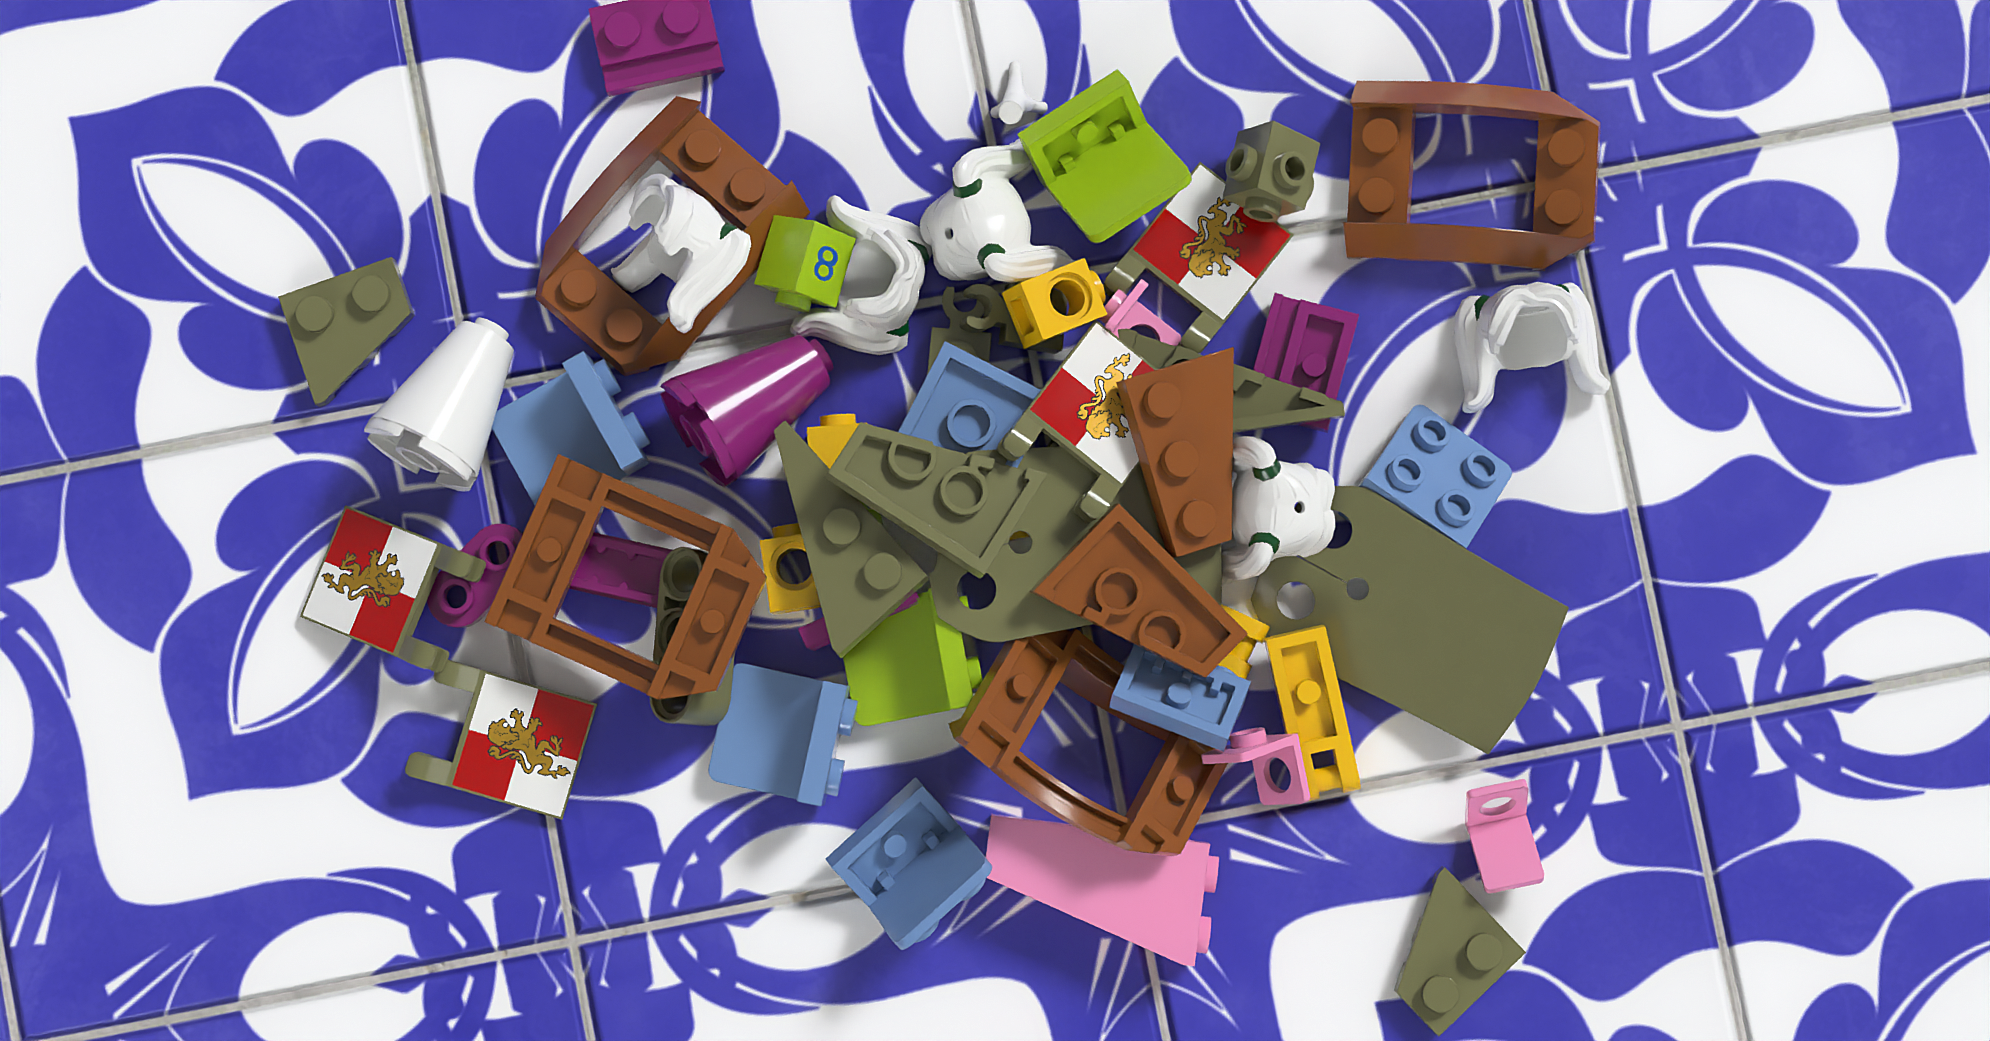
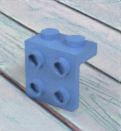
(573, 419)
(1438, 475)
(783, 734)
(911, 864)

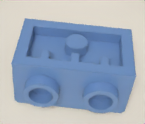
(1179, 699)

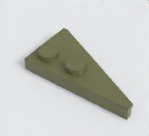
(852, 557)

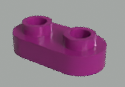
(479, 594)

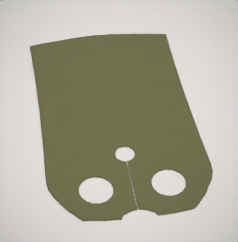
(1053, 533)
(1437, 625)

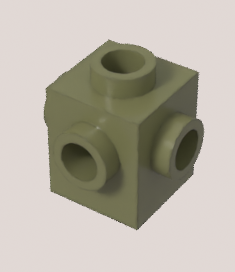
(1271, 171)

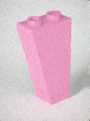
(1124, 892)

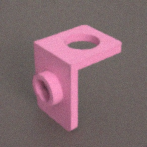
(1127, 313)
(1261, 749)
(1503, 837)

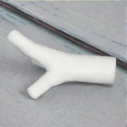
(1015, 100)

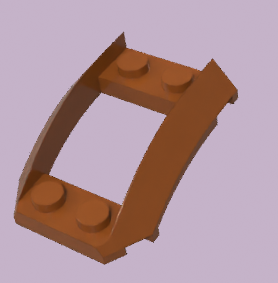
(713, 169)
(1383, 176)
(554, 549)
(1011, 703)

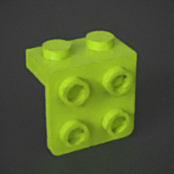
(1103, 158)
(911, 667)

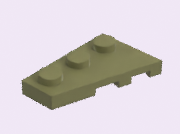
(937, 494)

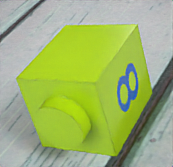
(804, 263)

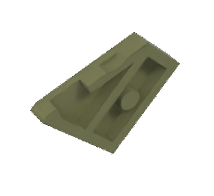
(345, 322)
(1453, 955)

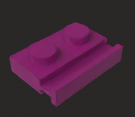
(654, 43)
(1306, 347)

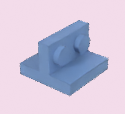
(967, 403)

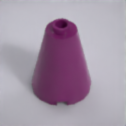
(740, 401)

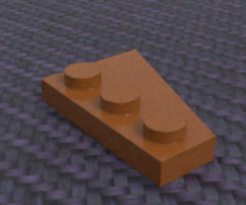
(1186, 447)
(1140, 593)

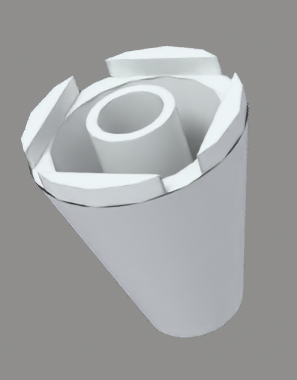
(447, 406)

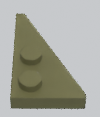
(1257, 399)

